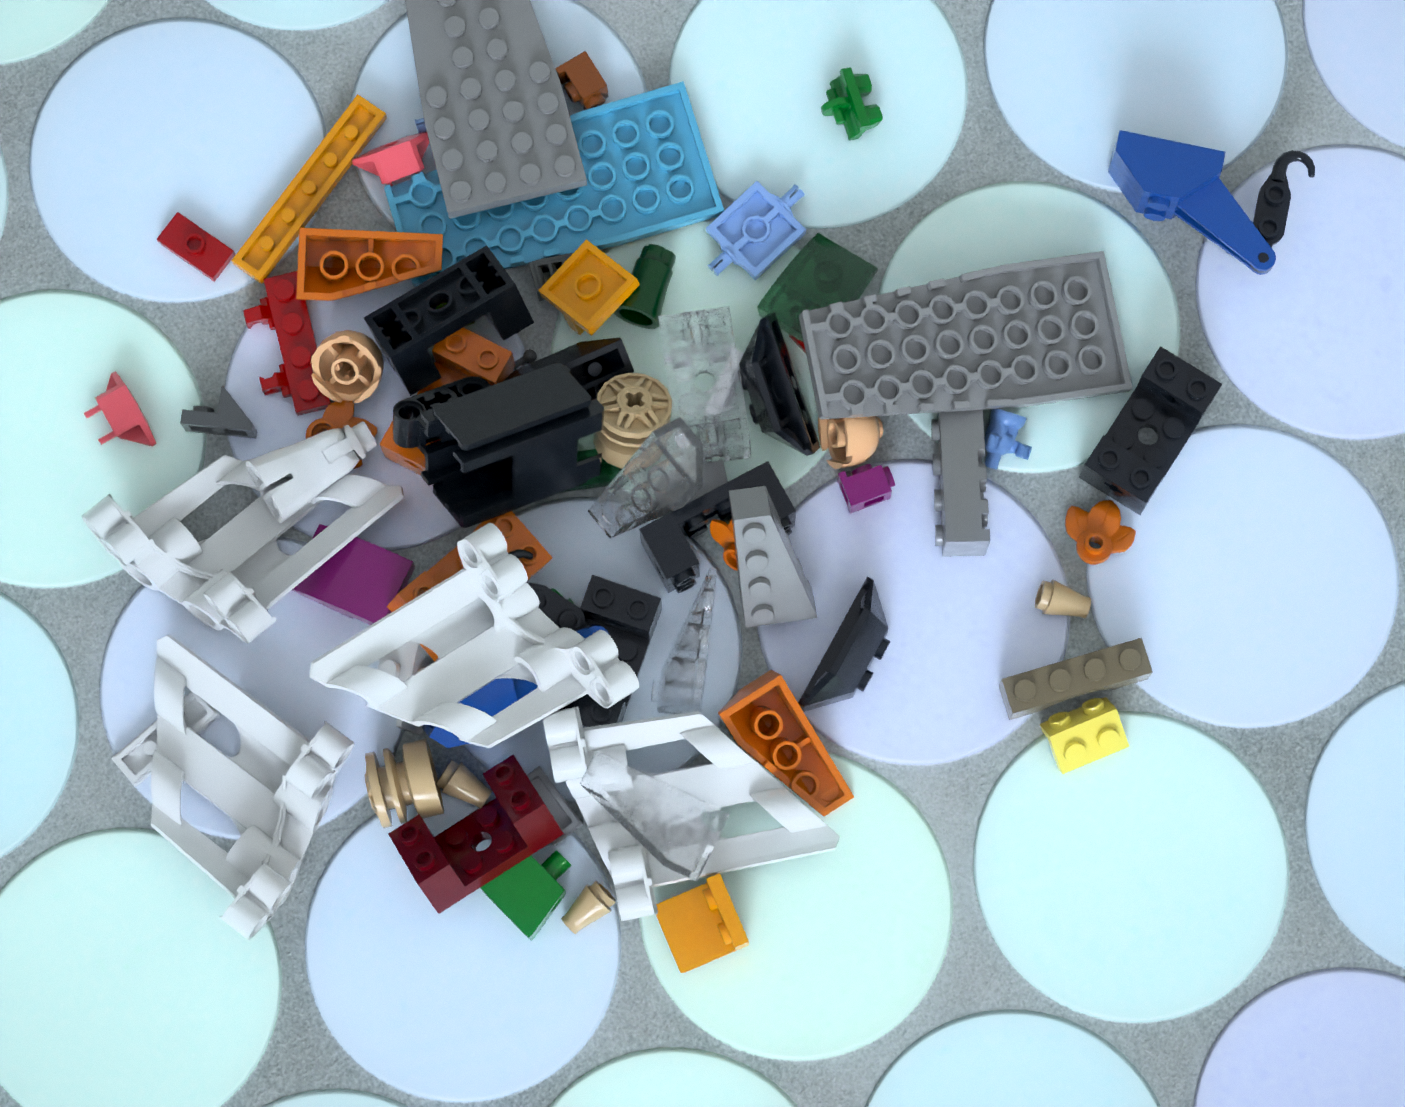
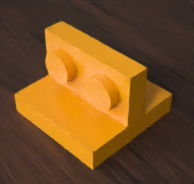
(588, 288)

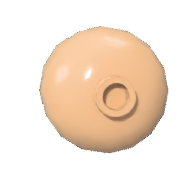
(347, 366)
(849, 439)

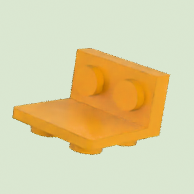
(701, 925)

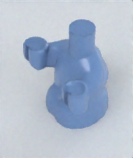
(1001, 437)

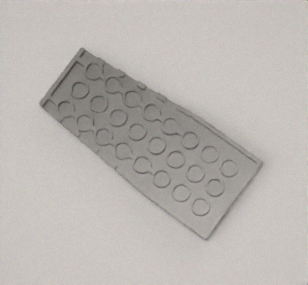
(491, 103)
(971, 342)

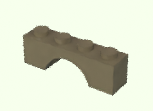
(1074, 677)

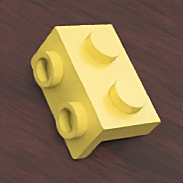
(1084, 734)

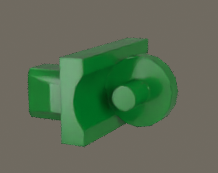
(847, 104)

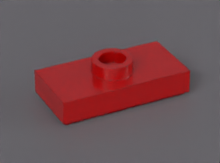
(196, 246)

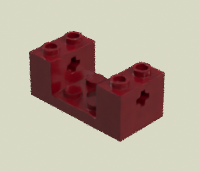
(448, 863)

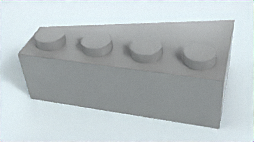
(961, 483)
(767, 567)

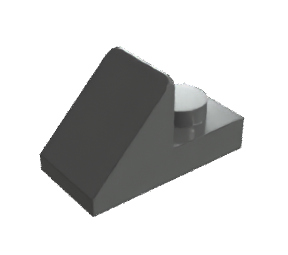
(228, 421)

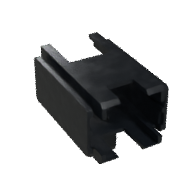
(501, 440)

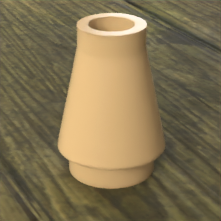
(1058, 599)
(463, 784)
(588, 907)

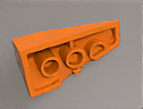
(357, 261)
(779, 736)

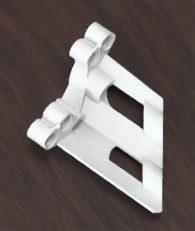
(240, 568)
(482, 630)
(726, 781)
(269, 789)

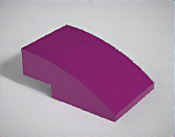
(358, 580)

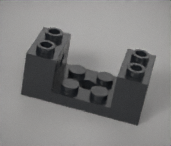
(413, 324)
(1171, 402)
(666, 540)
(631, 622)

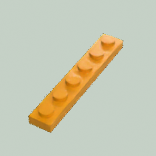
(309, 189)

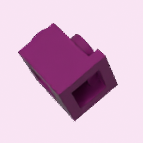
(866, 486)

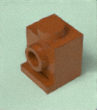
(583, 81)

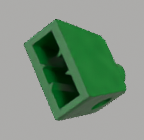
(529, 892)

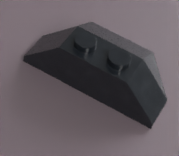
(589, 361)
(775, 390)
(850, 652)

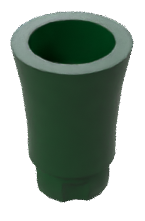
(654, 275)

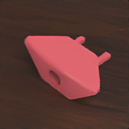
(395, 158)
(122, 414)

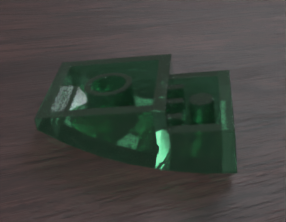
(815, 279)

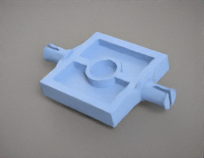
(756, 230)

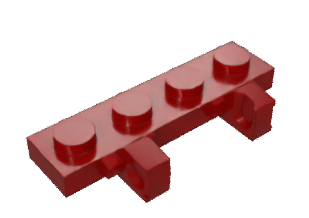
(296, 342)

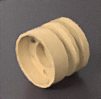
(632, 411)
(403, 783)

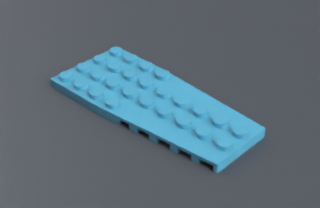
(642, 180)

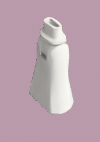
(301, 471)

